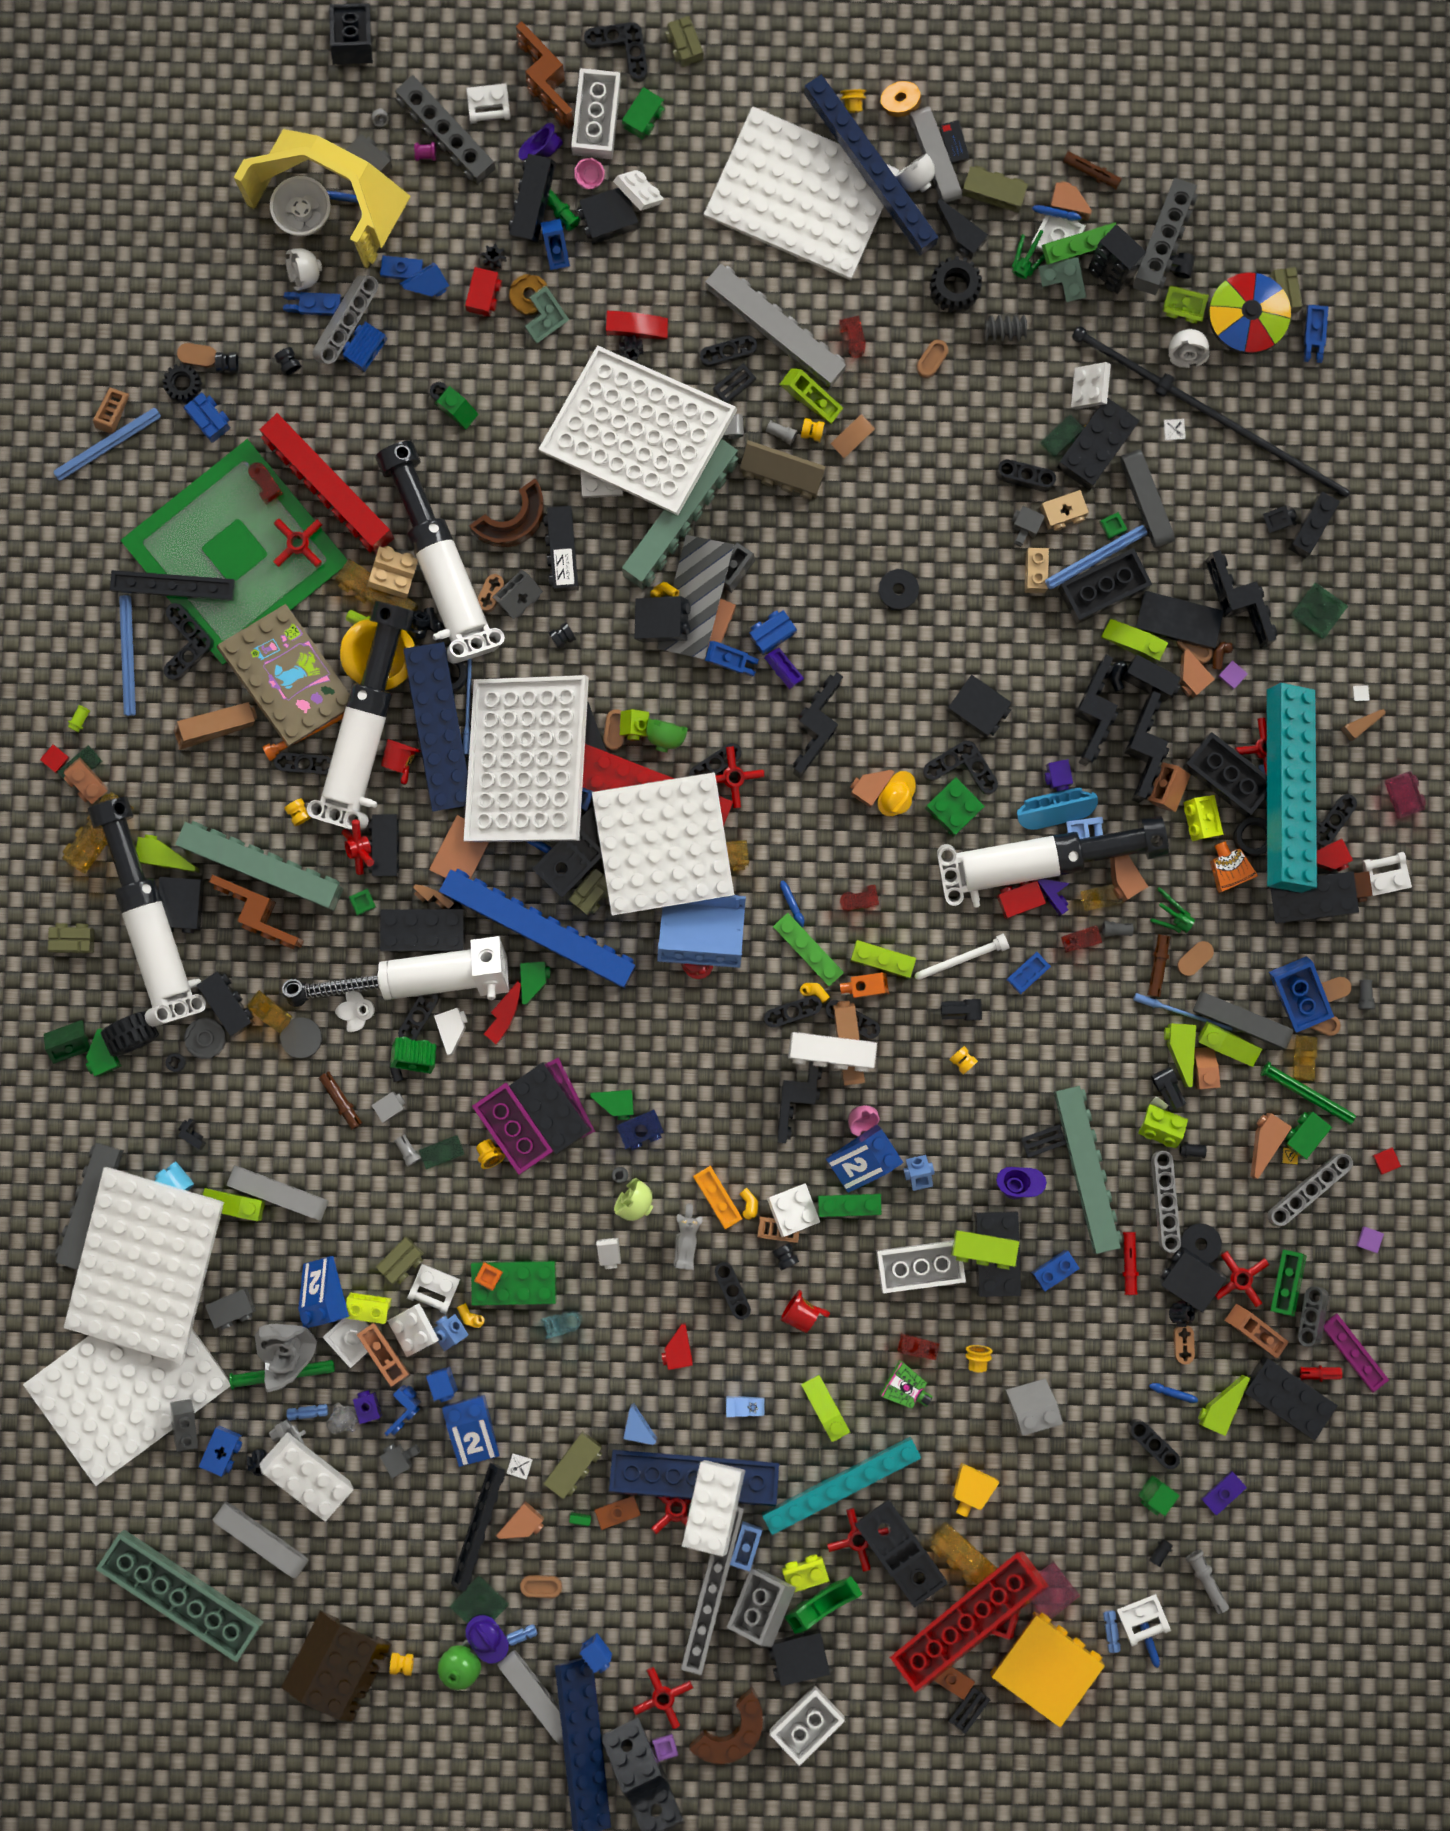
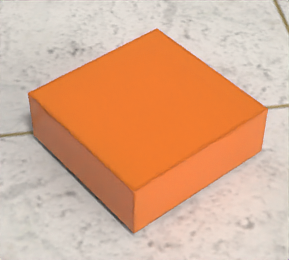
(488, 1276)

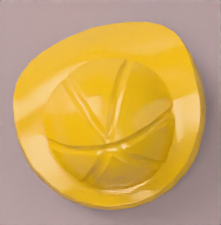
(356, 649)

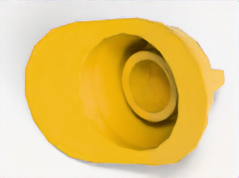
(897, 794)

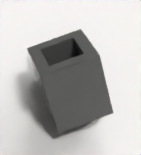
(1027, 523)
(397, 1460)

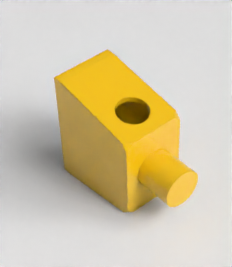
(972, 1489)

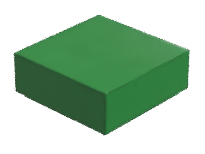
(1113, 525)
(362, 902)
(580, 1519)

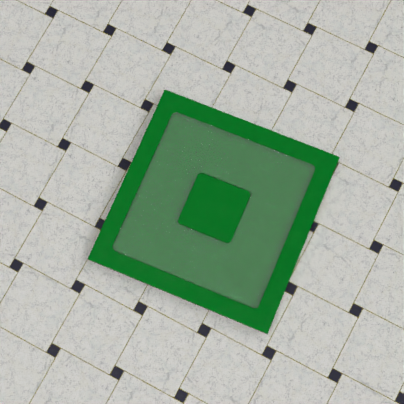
(229, 533)

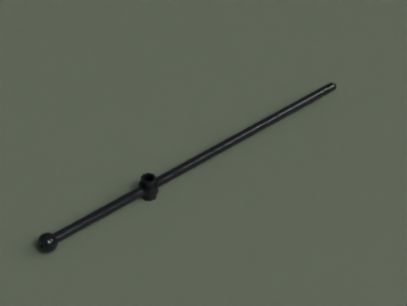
(1165, 385)

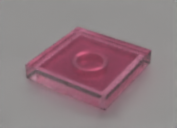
(1057, 1595)

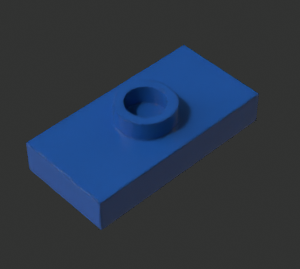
(399, 267)
(1028, 973)

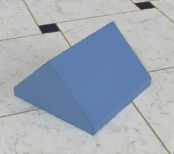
(637, 1428)

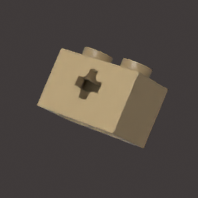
(1052, 510)
(1036, 570)

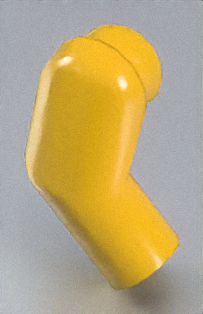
(664, 589)
(814, 989)
(751, 1204)
(468, 1318)

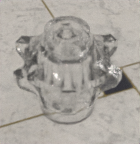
(342, 1419)

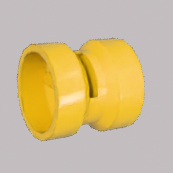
(816, 432)
(297, 812)
(967, 1063)
(401, 1664)

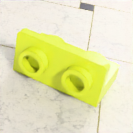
(1203, 817)
(368, 1307)
(806, 1573)

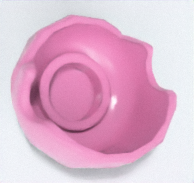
(589, 173)
(862, 1119)

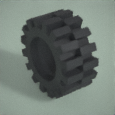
(173, 375)

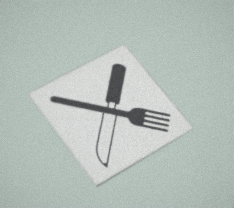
(1174, 429)
(519, 1466)

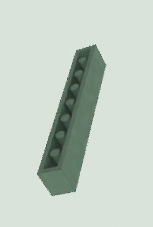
(1087, 1169)

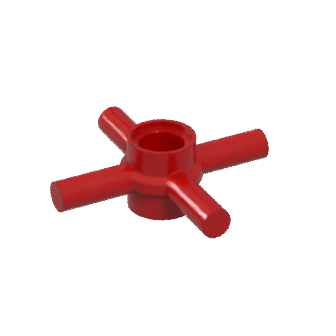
(303, 549)
(1257, 748)
(724, 778)
(357, 847)
(1233, 1284)
(669, 1516)
(849, 1541)
(666, 1706)

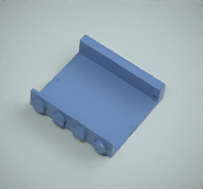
(703, 932)

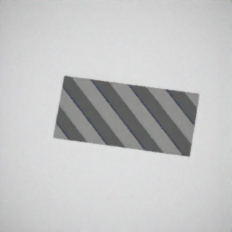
(701, 581)

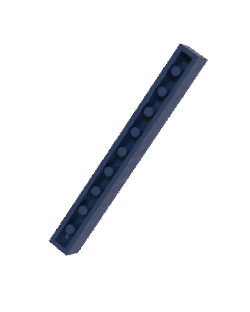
(870, 165)

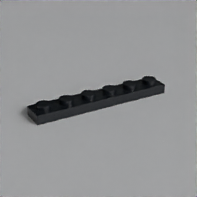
(172, 585)
(476, 1532)

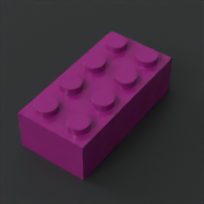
(512, 1128)

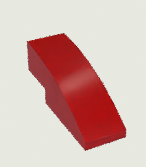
(637, 324)
(505, 1013)

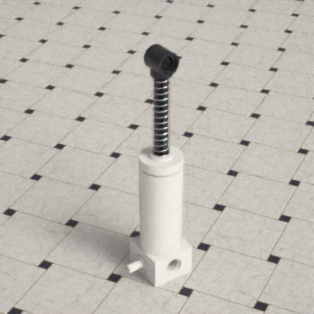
(479, 967)

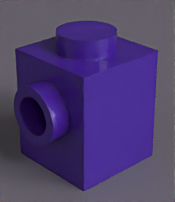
(1059, 775)
(367, 1407)

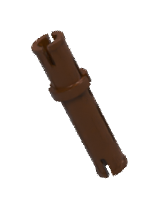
(1092, 170)
(1159, 962)
(345, 1108)

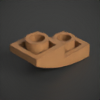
(852, 436)
(426, 893)

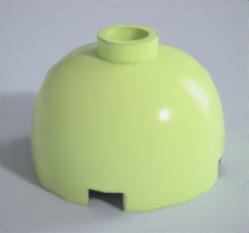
(635, 1201)

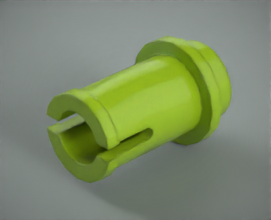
(78, 718)

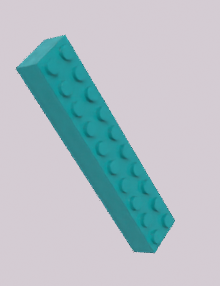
(1291, 788)

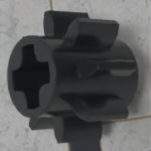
(490, 252)
(631, 347)
(1182, 1314)
(254, 1461)

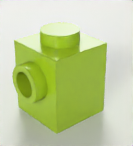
(633, 724)

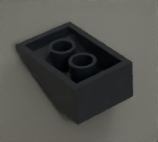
(351, 34)

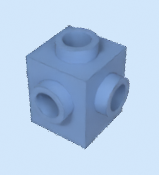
(919, 1168)
(449, 1331)

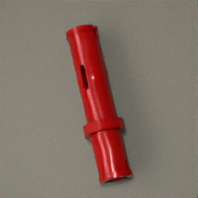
(1130, 1267)

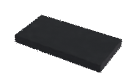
(1179, 620)

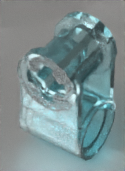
(560, 1324)

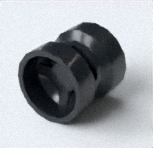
(287, 361)
(226, 362)
(419, 623)
(561, 636)
(785, 1256)

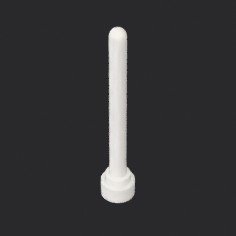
(999, 943)

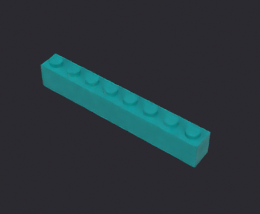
(841, 1485)

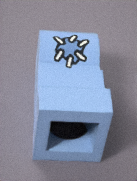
(744, 1406)

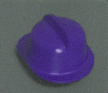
(542, 143)
(1021, 1182)
(487, 1639)

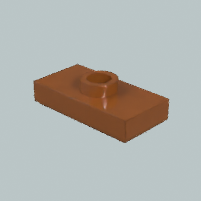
(617, 1512)
(955, 1682)

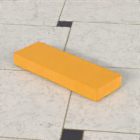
(717, 1197)

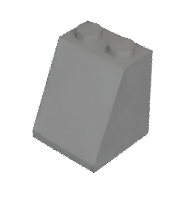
(1033, 1407)

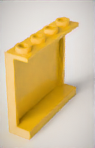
(1048, 1669)

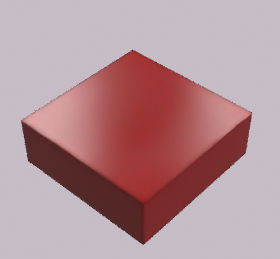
(54, 758)
(1386, 1160)

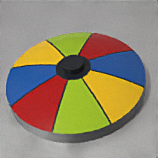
(1249, 313)

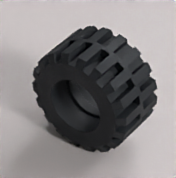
(960, 269)
(128, 1034)

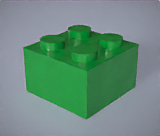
(954, 807)

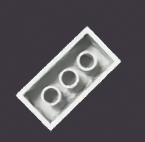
(596, 113)
(832, 1050)
(918, 1267)
(306, 1476)
(713, 1508)

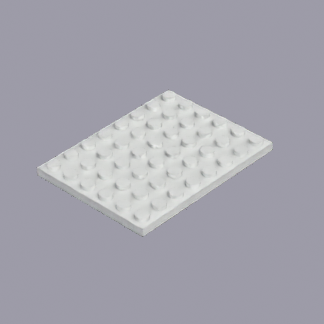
(796, 194)
(638, 430)
(526, 759)
(143, 1265)
(117, 1399)

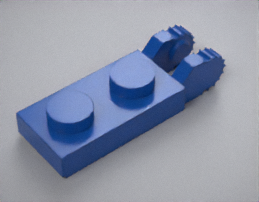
(313, 303)
(1315, 331)
(730, 658)

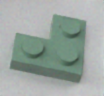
(1069, 274)
(550, 315)

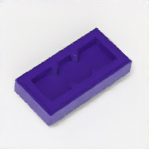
(784, 668)
(1224, 1493)

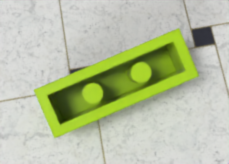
(883, 959)
(985, 1249)

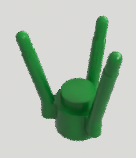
(1022, 267)
(1182, 920)

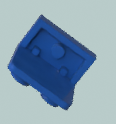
(408, 1399)

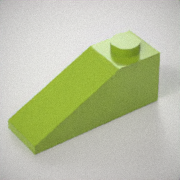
(811, 395)
(1135, 640)
(156, 853)
(1229, 1044)
(1182, 1048)
(238, 1205)
(1223, 1407)
(825, 1408)

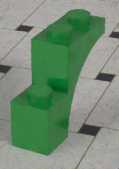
(822, 1604)

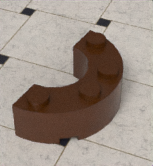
(517, 529)
(738, 1743)

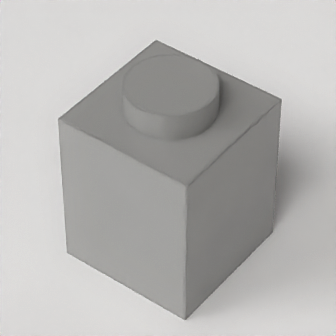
(389, 1106)

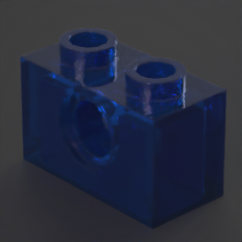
(649, 1120)

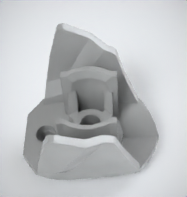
(285, 1354)

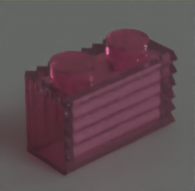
(1405, 794)

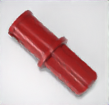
(1321, 1373)

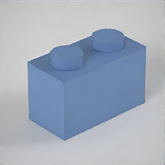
(746, 1546)

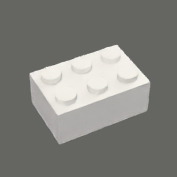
(806, 1725)

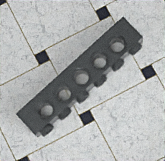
(413, 90)
(1179, 192)

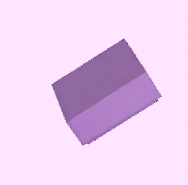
(1232, 675)
(1370, 1239)
(665, 1747)

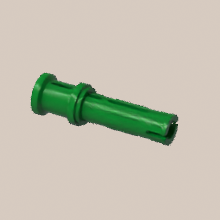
(563, 212)

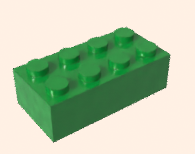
(519, 1284)

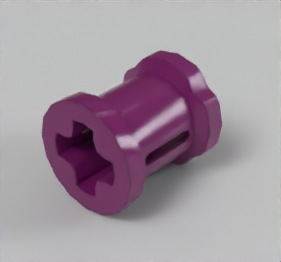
(425, 151)

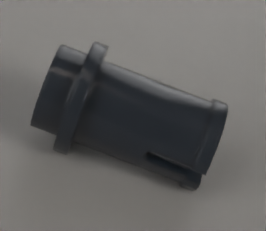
(1192, 1150)
(1161, 1552)

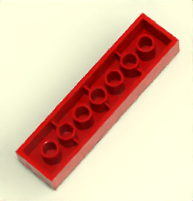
(323, 480)
(609, 771)
(969, 1621)

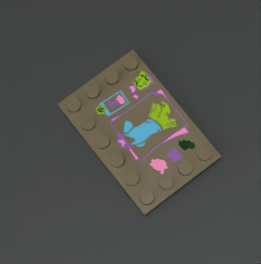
(285, 675)

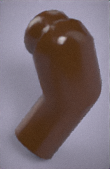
(1219, 652)

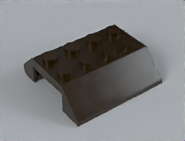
(334, 1667)

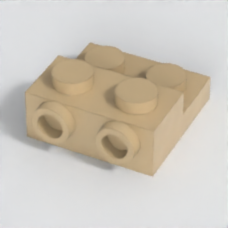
(392, 572)

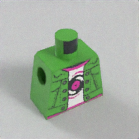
(905, 1387)

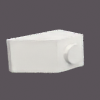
(451, 1028)
(609, 1252)

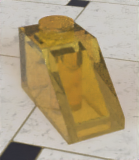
(269, 1011)

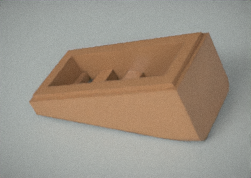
(106, 422)
(1357, 727)
(761, 1229)

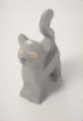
(686, 1240)

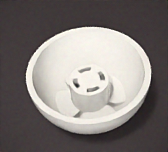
(298, 196)

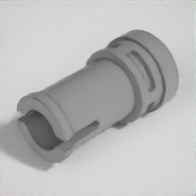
(786, 434)
(410, 1155)

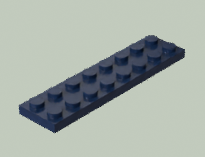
(437, 725)
(677, 1475)
(582, 1746)

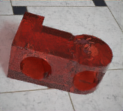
(855, 335)
(261, 476)
(851, 901)
(1081, 939)
(918, 1347)

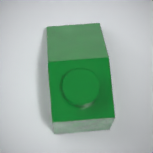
(456, 407)
(533, 979)
(99, 1058)
(616, 1102)

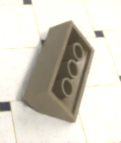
(782, 470)

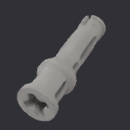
(1203, 1572)

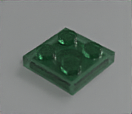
(1319, 610)
(479, 1600)

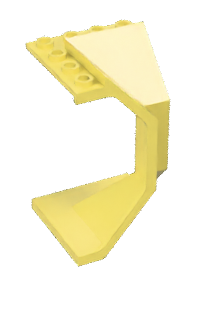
(377, 195)

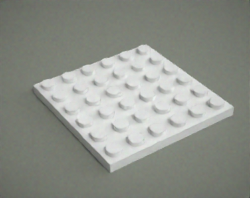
(663, 843)

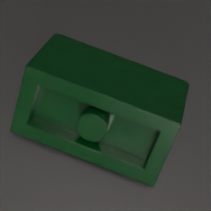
(66, 1042)

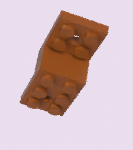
(544, 76)
(255, 912)

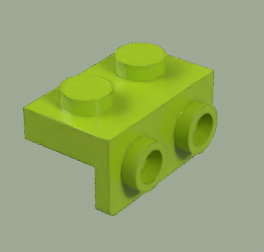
(1185, 304)
(1163, 1126)

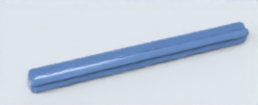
(107, 444)
(1096, 557)
(127, 655)

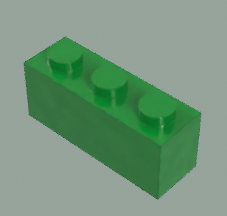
(849, 1205)
(1288, 1283)
(1157, 1496)

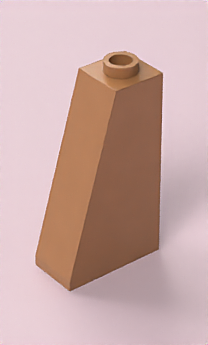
(214, 725)
(847, 1028)

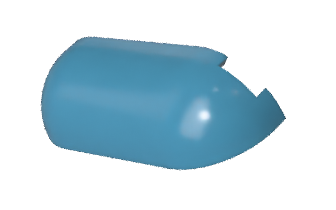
(1056, 808)

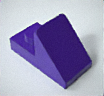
(1050, 889)

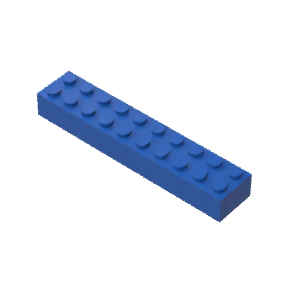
(537, 928)

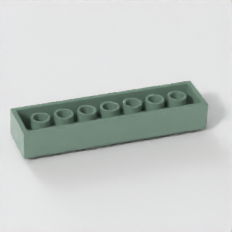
(669, 527)
(262, 867)
(179, 1595)

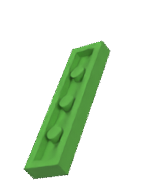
(1075, 244)
(808, 949)

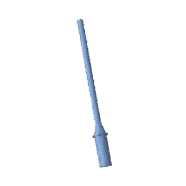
(466, 734)
(1154, 1003)

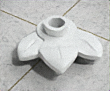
(352, 1011)

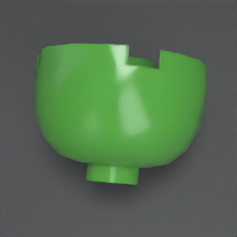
(665, 734)
(459, 1667)

